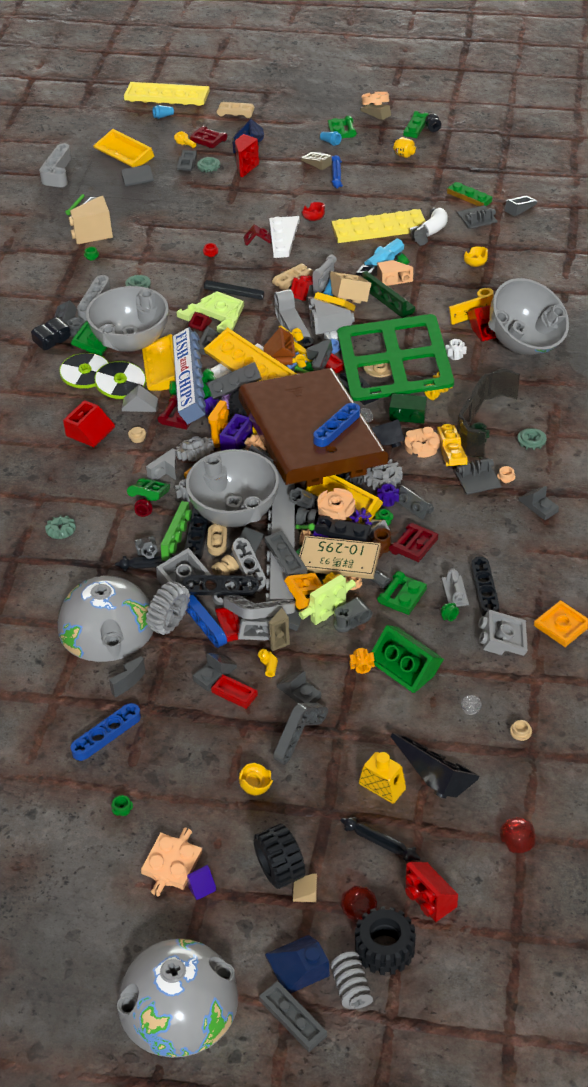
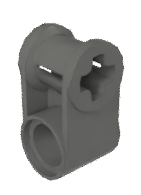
(351, 615)

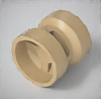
(226, 567)

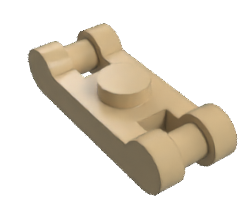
(235, 109)
(286, 278)

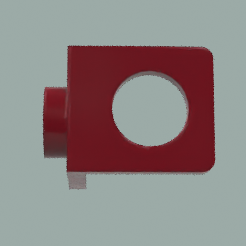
(260, 232)

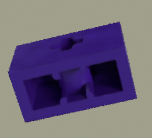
(236, 433)

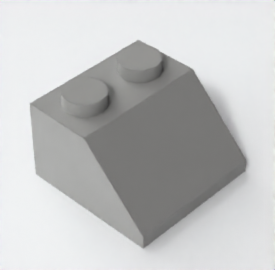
(180, 567)

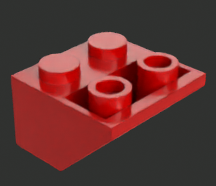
(246, 154)
(479, 323)
(88, 424)
(429, 890)

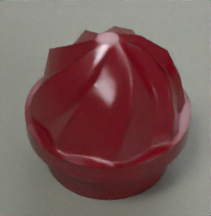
(143, 507)

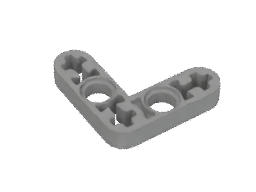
(237, 554)
(250, 610)

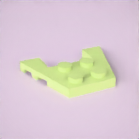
(218, 306)

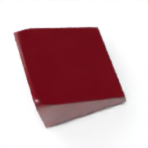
(199, 321)

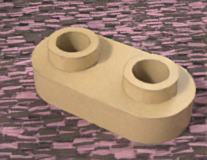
(217, 540)

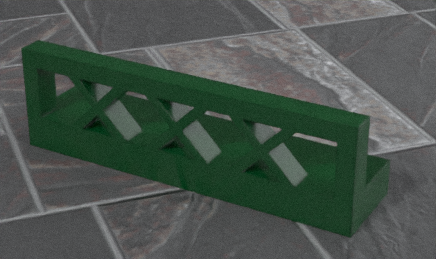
(388, 296)

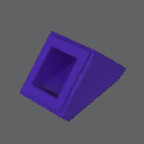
(201, 882)

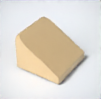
(305, 889)

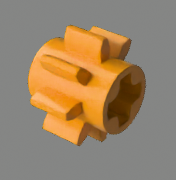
(362, 660)

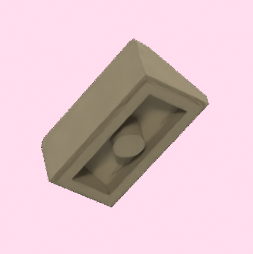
(279, 630)

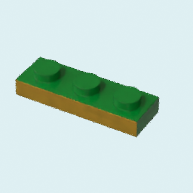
(469, 194)

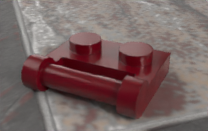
(208, 137)
(176, 421)
(417, 546)

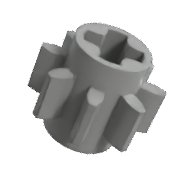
(181, 491)

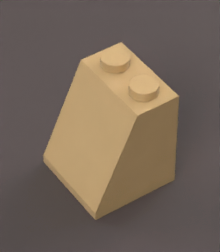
(91, 221)

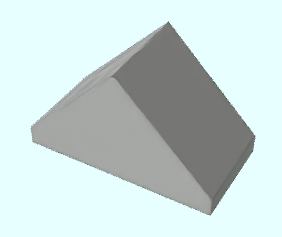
(140, 401)
(254, 629)

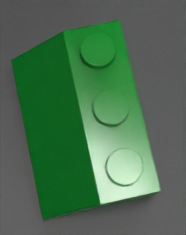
(405, 658)

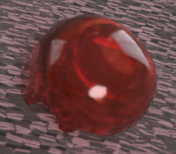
(518, 835)
(357, 902)

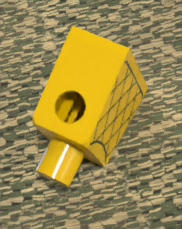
(383, 777)

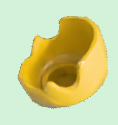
(476, 256)
(255, 779)

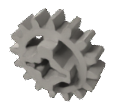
(194, 448)
(384, 474)

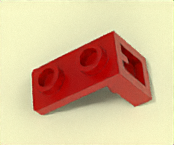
(301, 286)

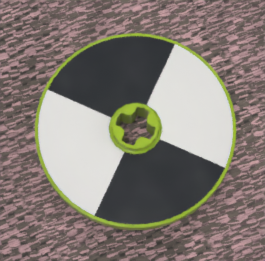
(81, 369)
(119, 379)

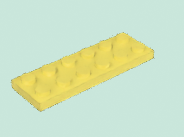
(166, 93)
(376, 225)

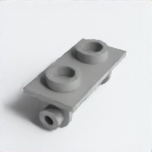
(455, 588)

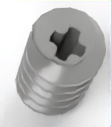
(350, 981)

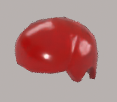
(314, 212)

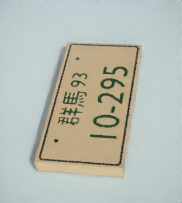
(340, 556)

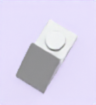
(163, 465)

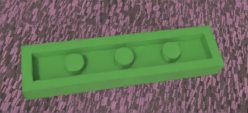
(175, 531)

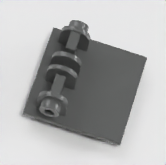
(478, 216)
(478, 476)

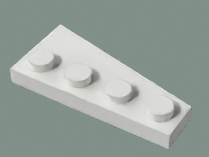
(283, 234)

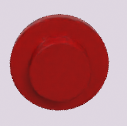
(210, 250)

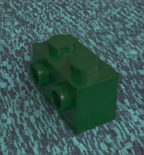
(408, 408)

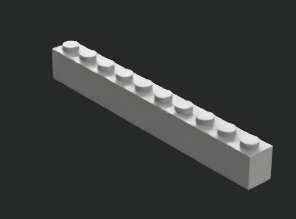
(283, 520)

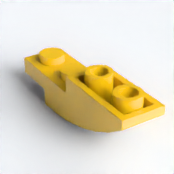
(451, 445)

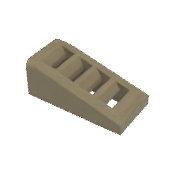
(379, 111)
(318, 160)

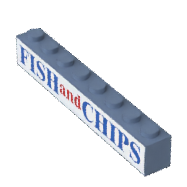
(188, 375)

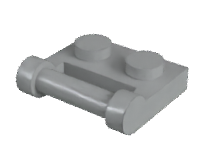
(322, 275)

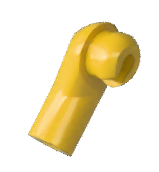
(269, 661)

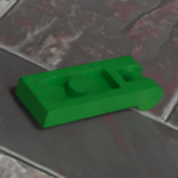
(415, 125)

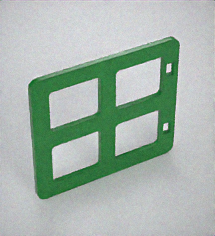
(395, 357)

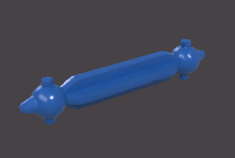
(336, 171)

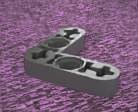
(301, 715)

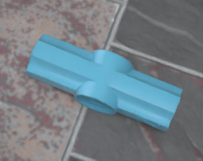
(386, 253)

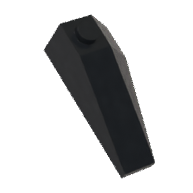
(389, 434)
(437, 773)

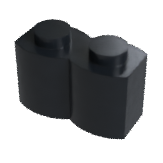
(50, 334)

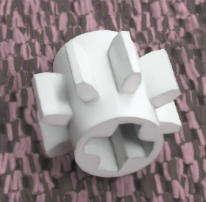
(456, 349)

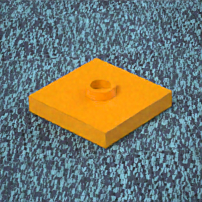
(562, 623)

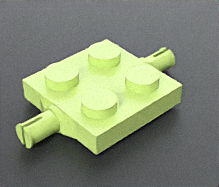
(326, 599)

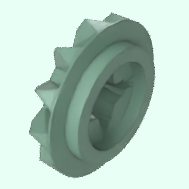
(208, 164)
(139, 280)
(532, 433)
(67, 529)

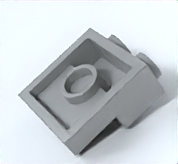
(503, 633)

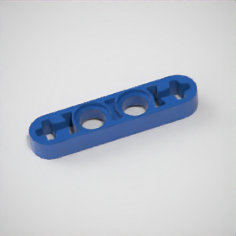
(349, 413)
(206, 622)
(104, 730)

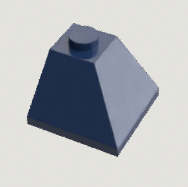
(251, 129)
(299, 963)

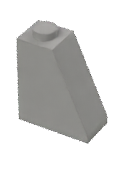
(328, 316)

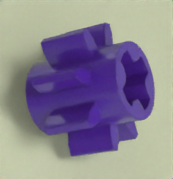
(210, 405)
(388, 494)
(361, 513)

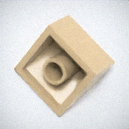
(350, 287)

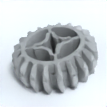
(167, 607)

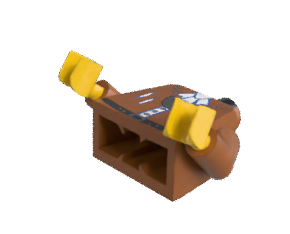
(282, 347)

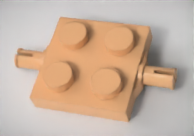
(171, 861)

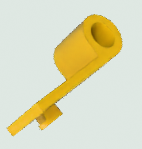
(461, 310)

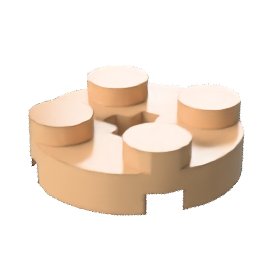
(376, 98)
(414, 440)
(340, 512)

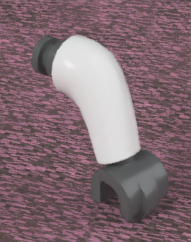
(437, 221)

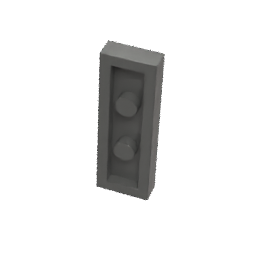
(232, 381)
(285, 554)
(293, 1016)

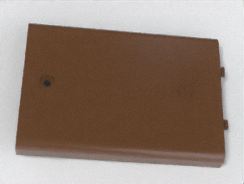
(288, 414)

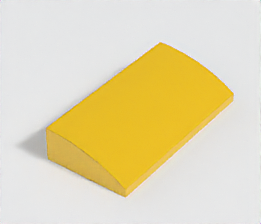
(124, 148)
(159, 364)
(362, 497)

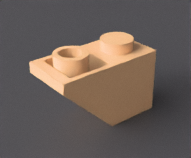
(394, 272)

